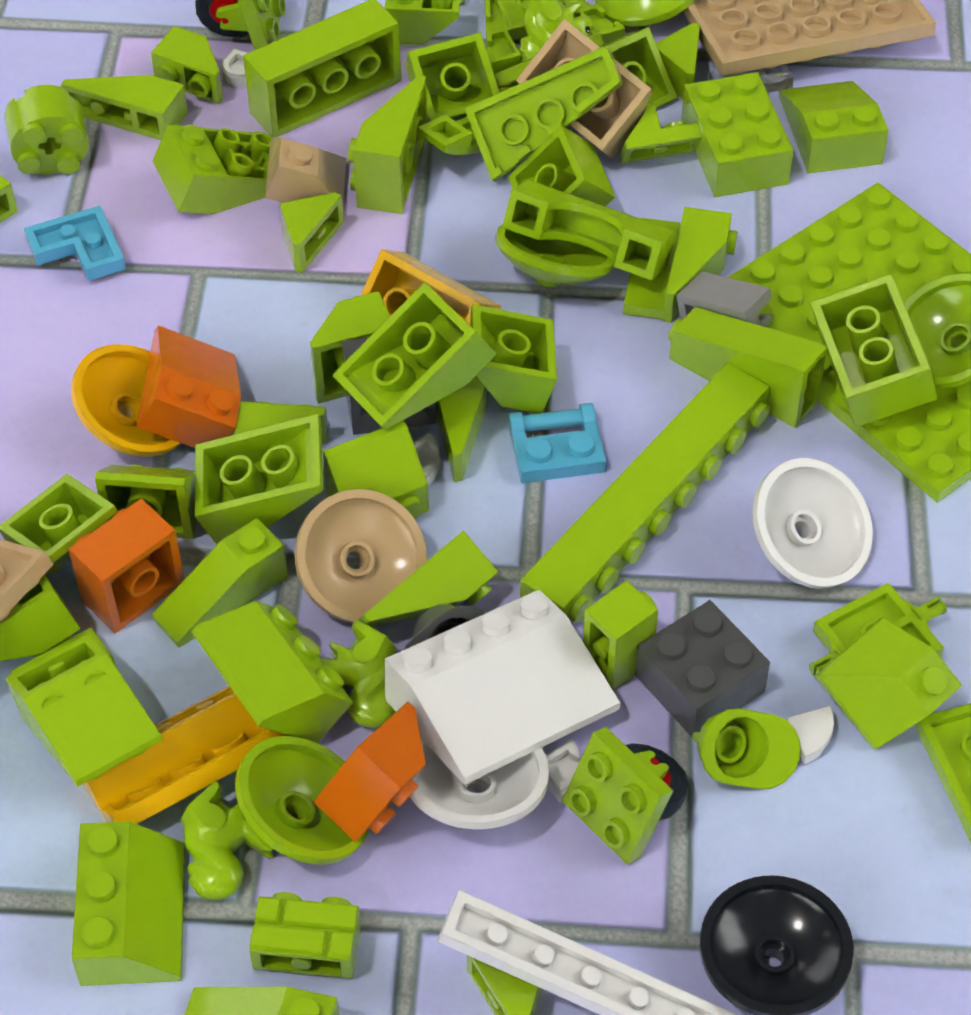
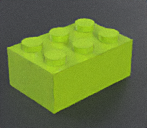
(741, 134)
(874, 350)

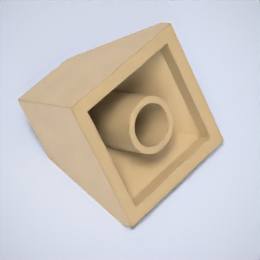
(302, 171)

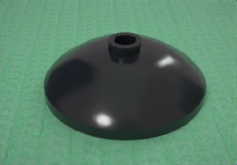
(779, 921)

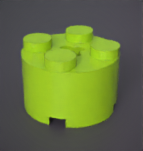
(46, 131)

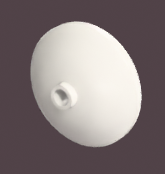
(827, 514)
(487, 801)

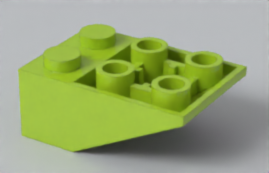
(212, 167)
(82, 710)

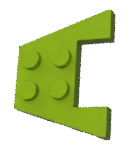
(506, 23)

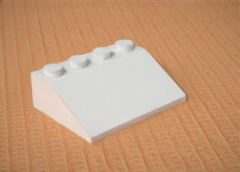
(499, 686)

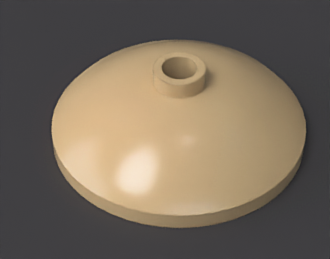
(365, 526)

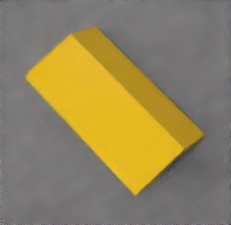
(195, 751)

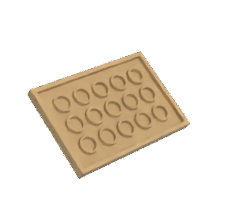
(780, 32)

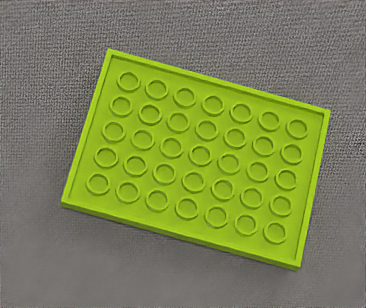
(849, 247)

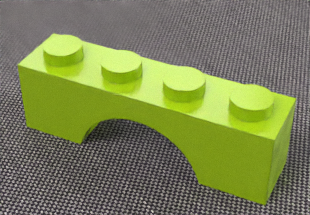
(556, 215)

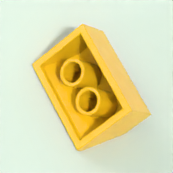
(400, 275)

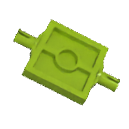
(849, 622)

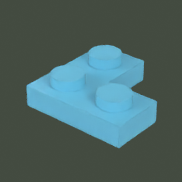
(81, 234)

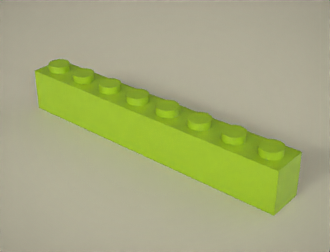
(649, 492)

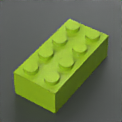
(323, 67)

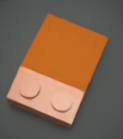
(189, 390)

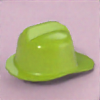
(748, 748)

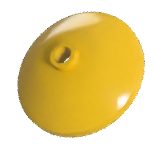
(109, 396)

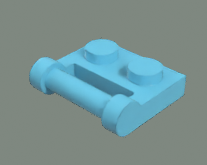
(557, 454)

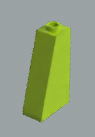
(781, 360)

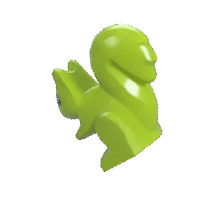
(543, 19)
(364, 671)
(211, 837)

